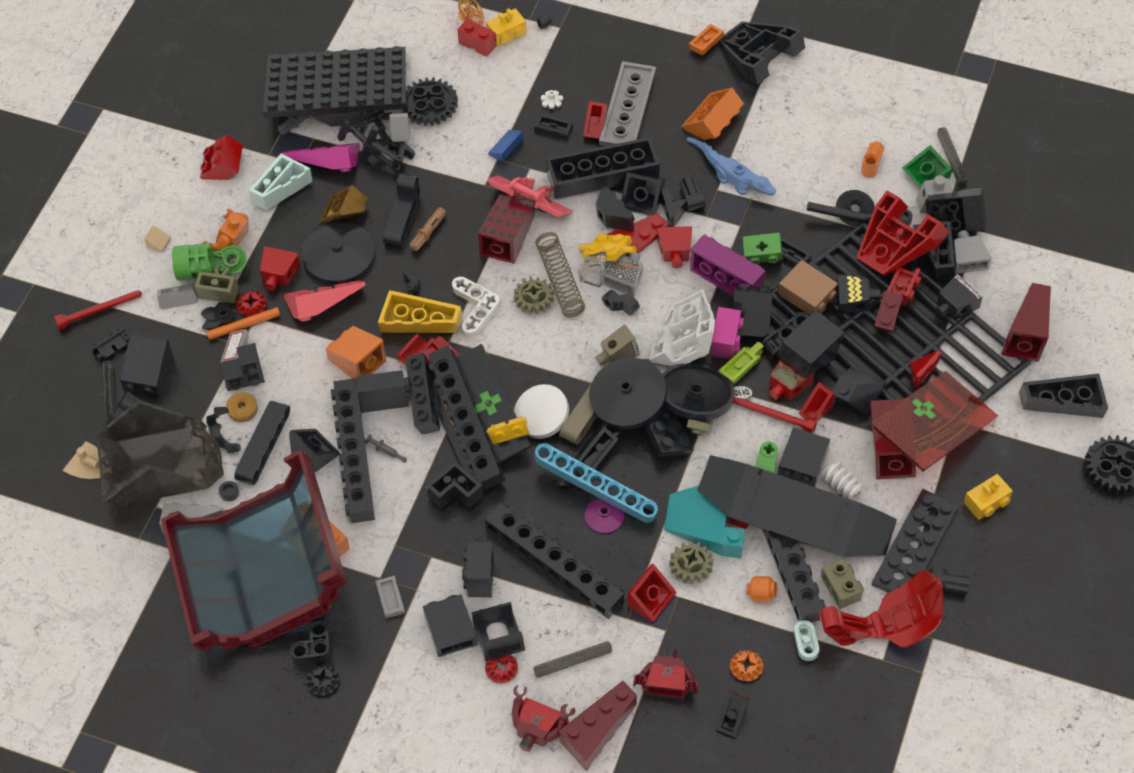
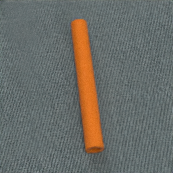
(243, 323)

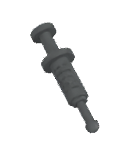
(383, 447)

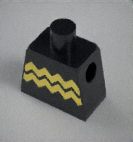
(854, 294)

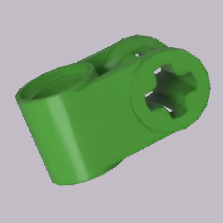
(767, 461)

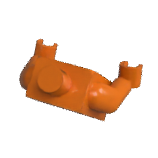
(232, 230)

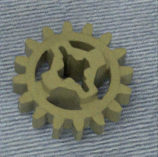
(533, 295)
(698, 568)

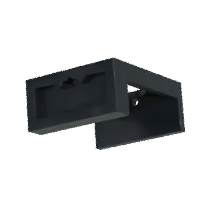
(502, 645)

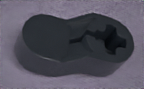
(620, 302)

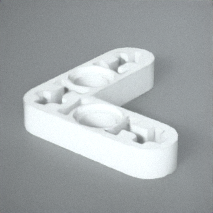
(481, 305)

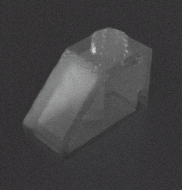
(592, 268)

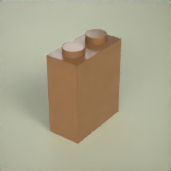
(808, 288)

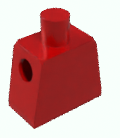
(675, 244)
(278, 267)

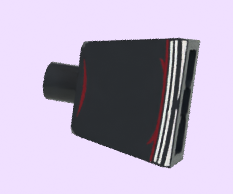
(957, 299)

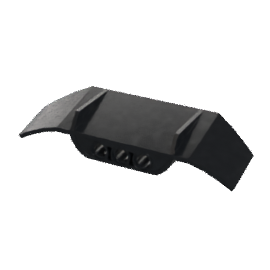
(796, 509)

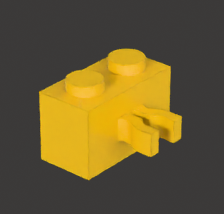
(507, 26)
(988, 497)

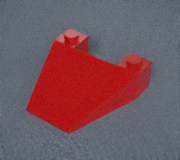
(892, 243)

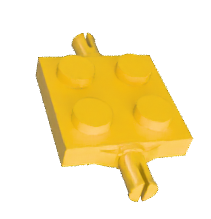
(612, 244)

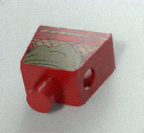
(788, 381)

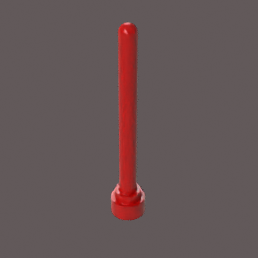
(63, 320)
(807, 425)

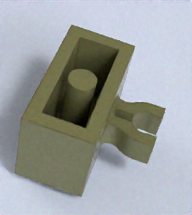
(217, 286)

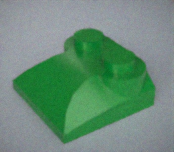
(927, 166)

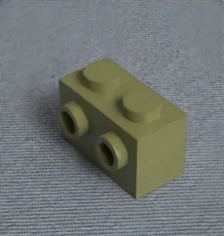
(841, 583)

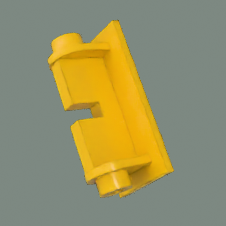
(503, 432)

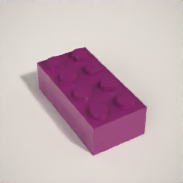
(723, 266)

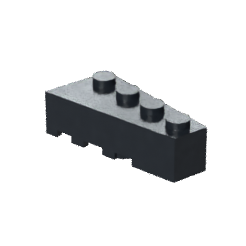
(1066, 395)

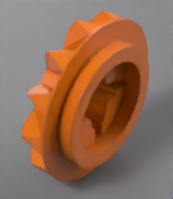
(738, 669)

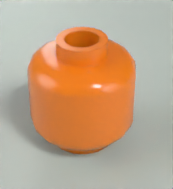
(762, 589)

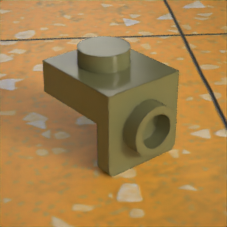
(700, 426)

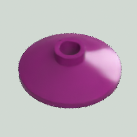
(601, 522)

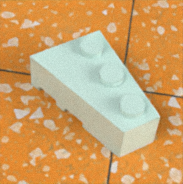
(279, 182)

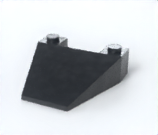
(756, 44)

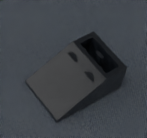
(962, 208)

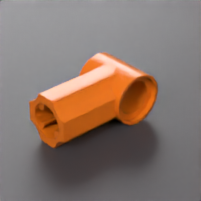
(872, 159)

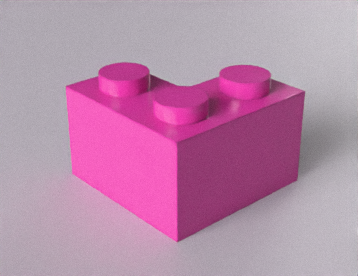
(725, 336)

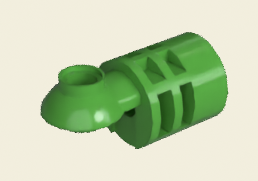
(191, 259)

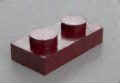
(888, 311)

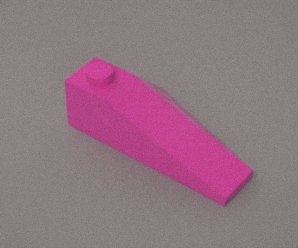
(335, 157)

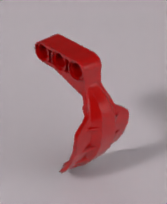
(903, 615)

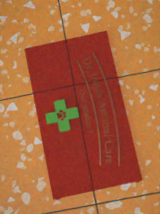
(933, 420)

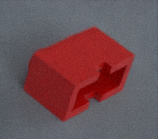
(477, 36)

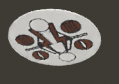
(742, 392)

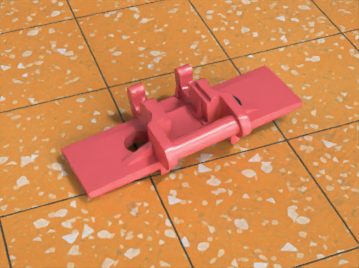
(524, 187)

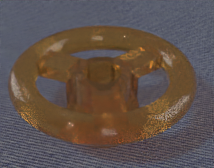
(469, 12)

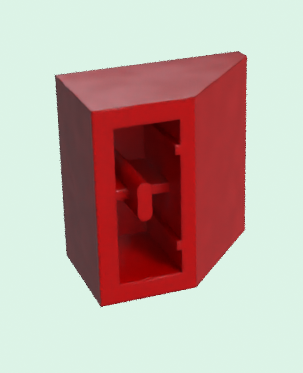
(221, 159)

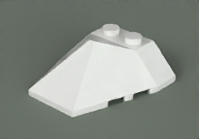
(686, 332)

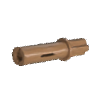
(424, 233)

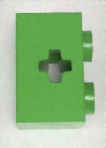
(769, 242)

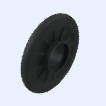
(855, 197)

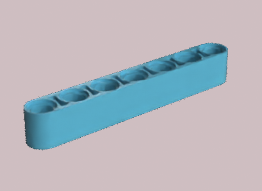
(599, 491)

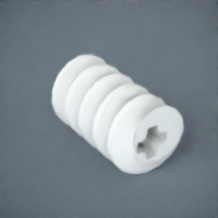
(841, 482)

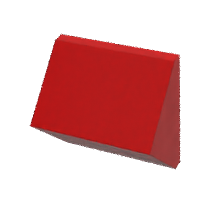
(650, 594)

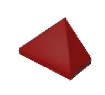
(922, 367)
(818, 403)

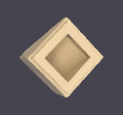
(156, 239)

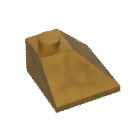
(343, 205)

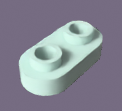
(806, 642)

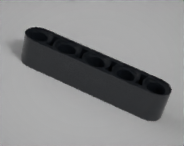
(262, 442)

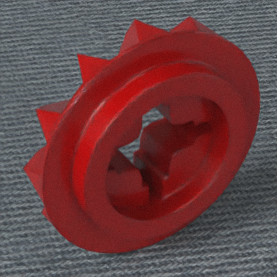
(258, 305)
(499, 675)

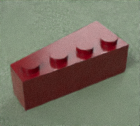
(597, 724)

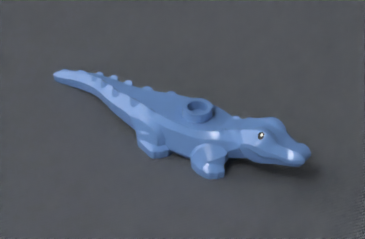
(734, 172)

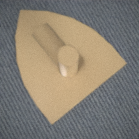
(84, 463)

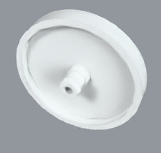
(544, 409)

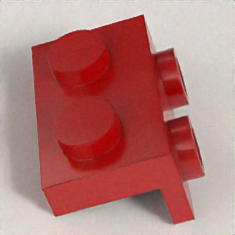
(904, 283)

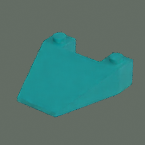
(699, 520)

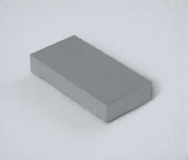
(390, 597)

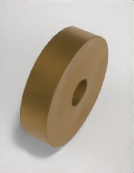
(242, 414)

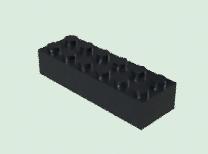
(600, 166)

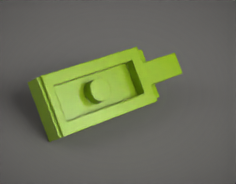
(742, 362)

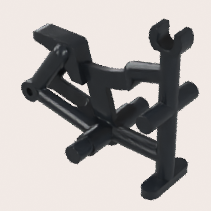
(374, 145)

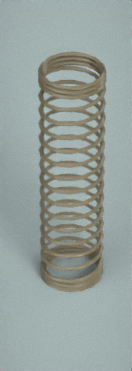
(570, 302)

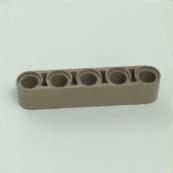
(579, 420)

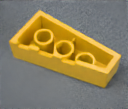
(418, 315)

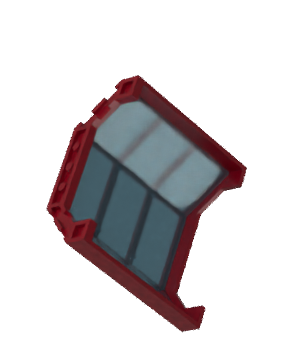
(256, 564)

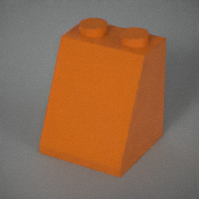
(357, 352)

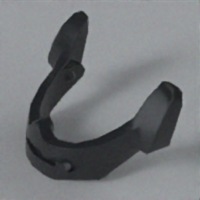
(215, 427)

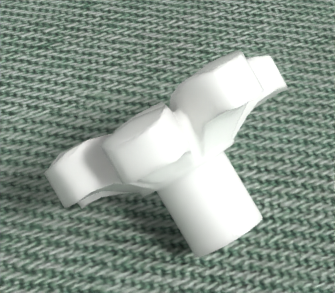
(551, 99)

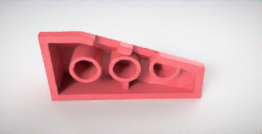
(309, 303)

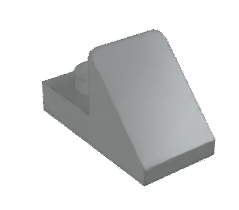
(400, 127)

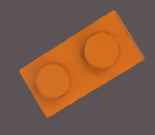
(706, 39)

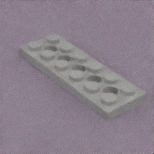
(622, 97)

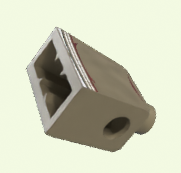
(618, 346)

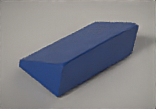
(506, 144)

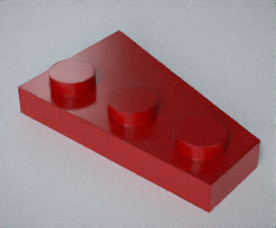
(644, 231)

